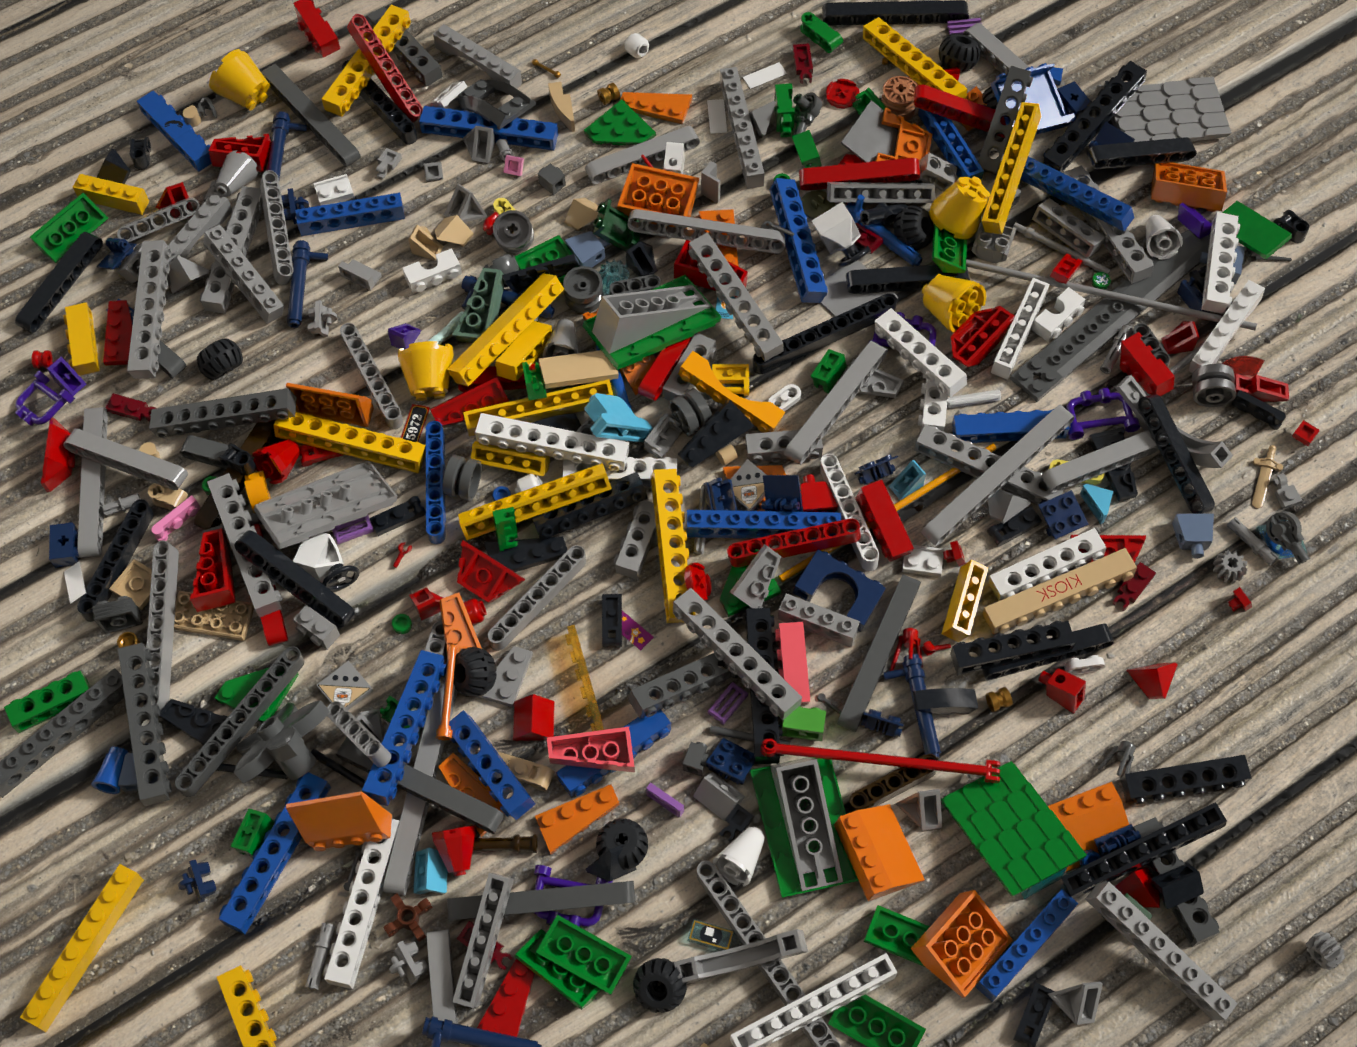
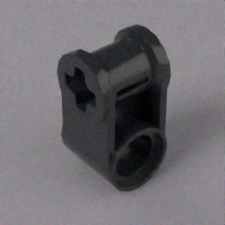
(140, 152)
(1294, 225)
(238, 460)

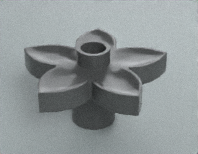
(281, 741)

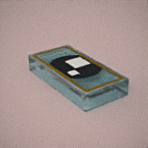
(710, 935)

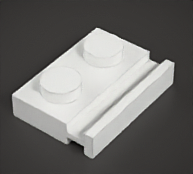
(448, 94)
(333, 190)
(924, 561)

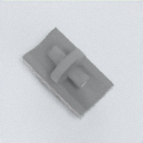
(323, 318)
(404, 963)

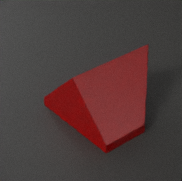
(172, 195)
(1181, 339)
(426, 603)
(1154, 679)
(1140, 888)

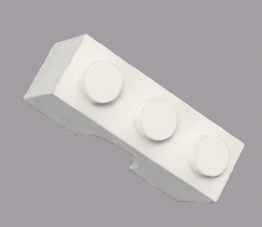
(421, 279)
(1050, 325)

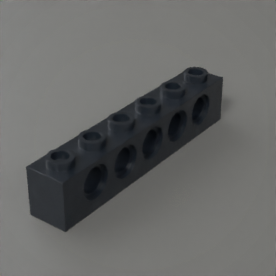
(624, 493)
(965, 663)
(1235, 766)

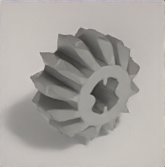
(1235, 571)
(1325, 950)

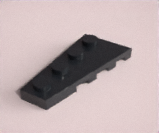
(716, 433)
(527, 552)
(193, 721)

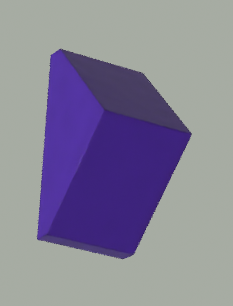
(403, 335)
(65, 376)

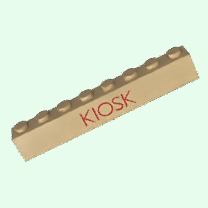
(1059, 591)

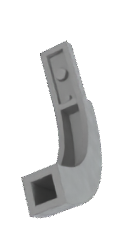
(1203, 452)

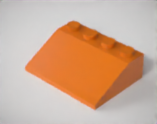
(1189, 185)
(658, 191)
(332, 405)
(1091, 816)
(340, 820)
(878, 851)
(962, 943)

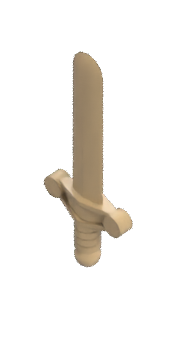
(1267, 466)

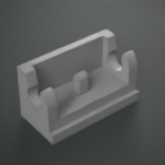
(662, 436)

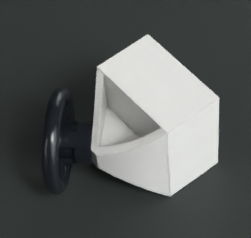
(839, 233)
(323, 561)

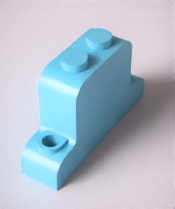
(615, 419)

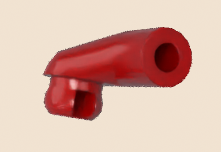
(488, 223)

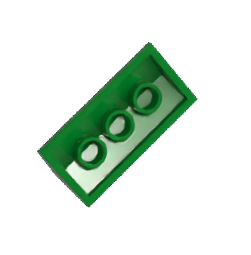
(66, 226)
(949, 252)
(895, 933)
(584, 954)
(569, 985)
(876, 1024)

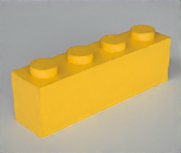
(112, 194)
(81, 339)
(525, 348)
(510, 459)
(964, 601)

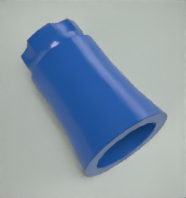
(110, 770)

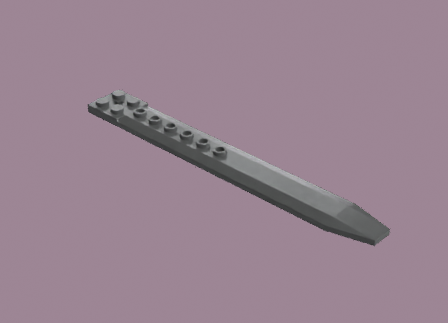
(1105, 321)

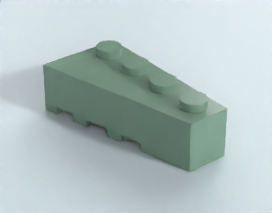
(482, 307)

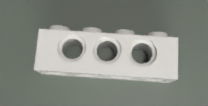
(930, 405)

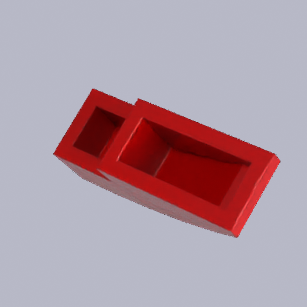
(1262, 388)

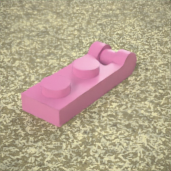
(175, 518)

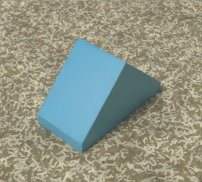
(908, 480)
(1098, 500)

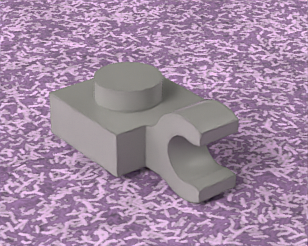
(387, 160)
(1286, 494)

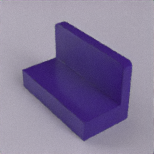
(1194, 221)

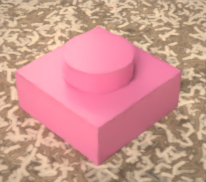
(513, 165)

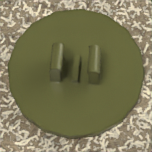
(816, 203)

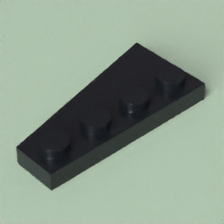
(522, 279)
(1121, 478)

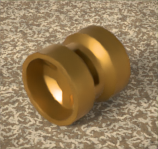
(609, 93)
(127, 639)
(1001, 698)

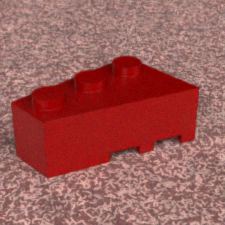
(315, 28)
(256, 148)
(1148, 372)

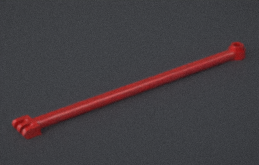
(879, 759)

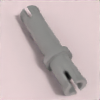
(1115, 350)
(1259, 547)
(320, 955)

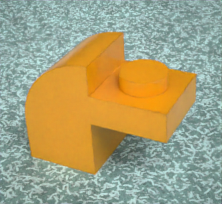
(256, 488)

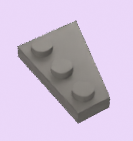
(881, 384)
(754, 582)
(509, 677)

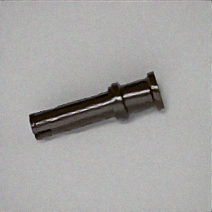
(514, 844)

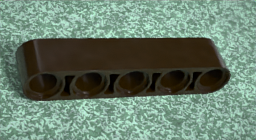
(888, 792)

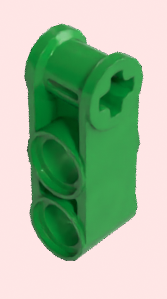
(820, 32)

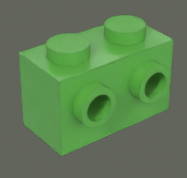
(805, 724)

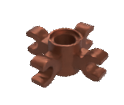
(421, 908)

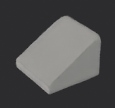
(433, 171)

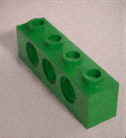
(42, 711)

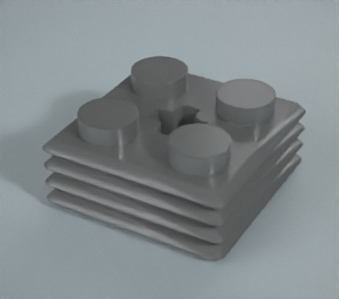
(117, 614)

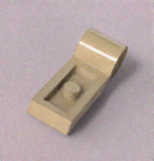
(529, 772)

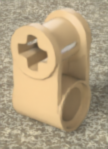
(166, 497)

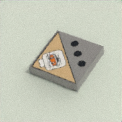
(748, 485)
(345, 686)

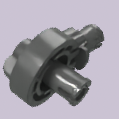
(806, 111)
(1287, 534)

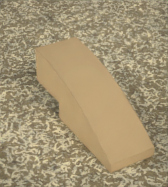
(562, 104)

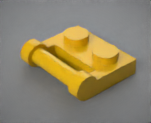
(733, 375)

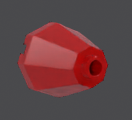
(277, 460)
(456, 848)

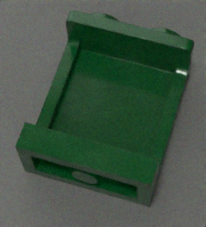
(613, 227)

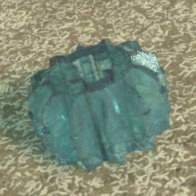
(613, 272)

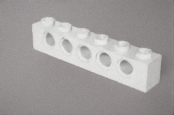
(1220, 263)
(891, 321)
(1020, 328)
(647, 465)
(1089, 540)

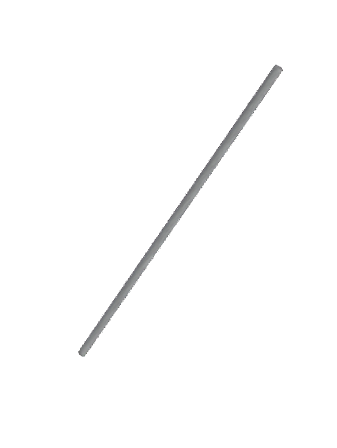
(1104, 293)

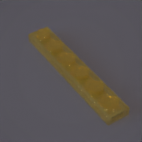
(582, 675)

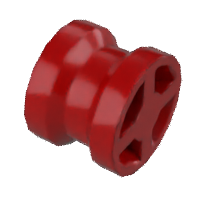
(41, 359)

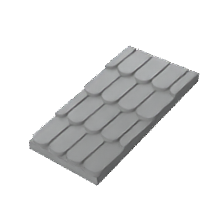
(1174, 111)
(325, 504)

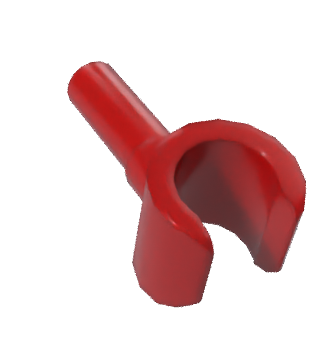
(402, 552)
(930, 649)

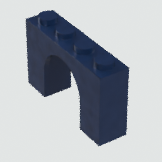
(825, 568)

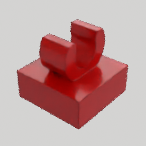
(1305, 433)
(955, 554)
(1240, 600)

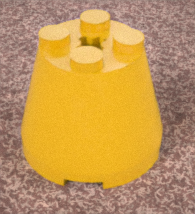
(240, 80)
(960, 207)
(953, 299)
(426, 368)

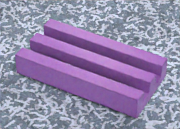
(960, 26)
(353, 531)
(717, 716)
(665, 800)

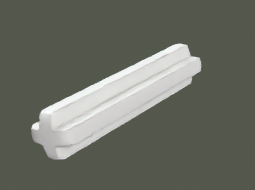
(974, 398)

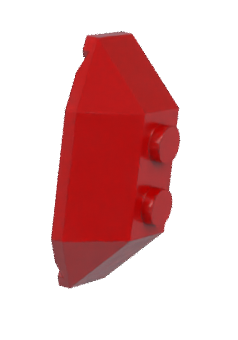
(980, 335)
(57, 459)

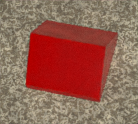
(533, 718)

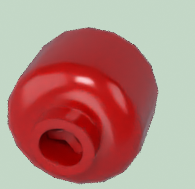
(475, 610)

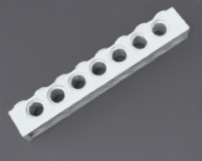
(544, 434)
(347, 975)
(816, 1004)

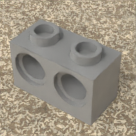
(937, 171)

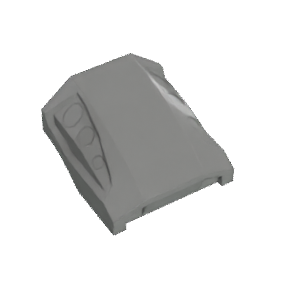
(993, 246)

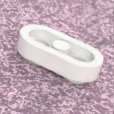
(782, 397)
(1090, 664)

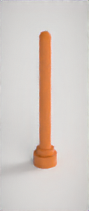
(444, 730)

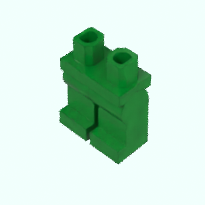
(783, 109)

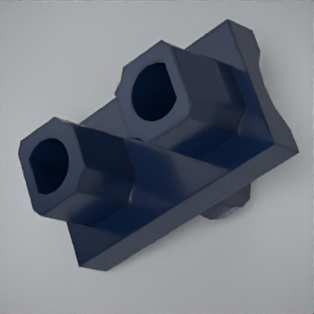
(290, 200)
(201, 888)

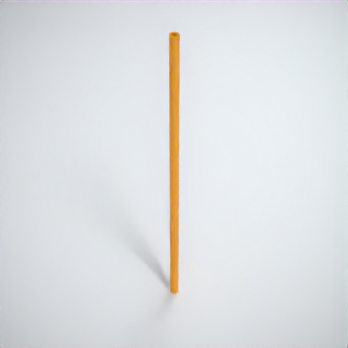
(900, 504)

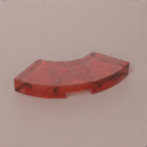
(1245, 365)

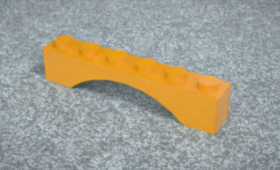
(699, 373)

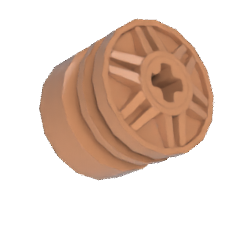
(899, 96)

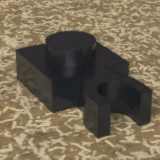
(738, 820)

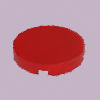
(841, 93)
(697, 580)

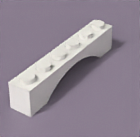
(1230, 322)

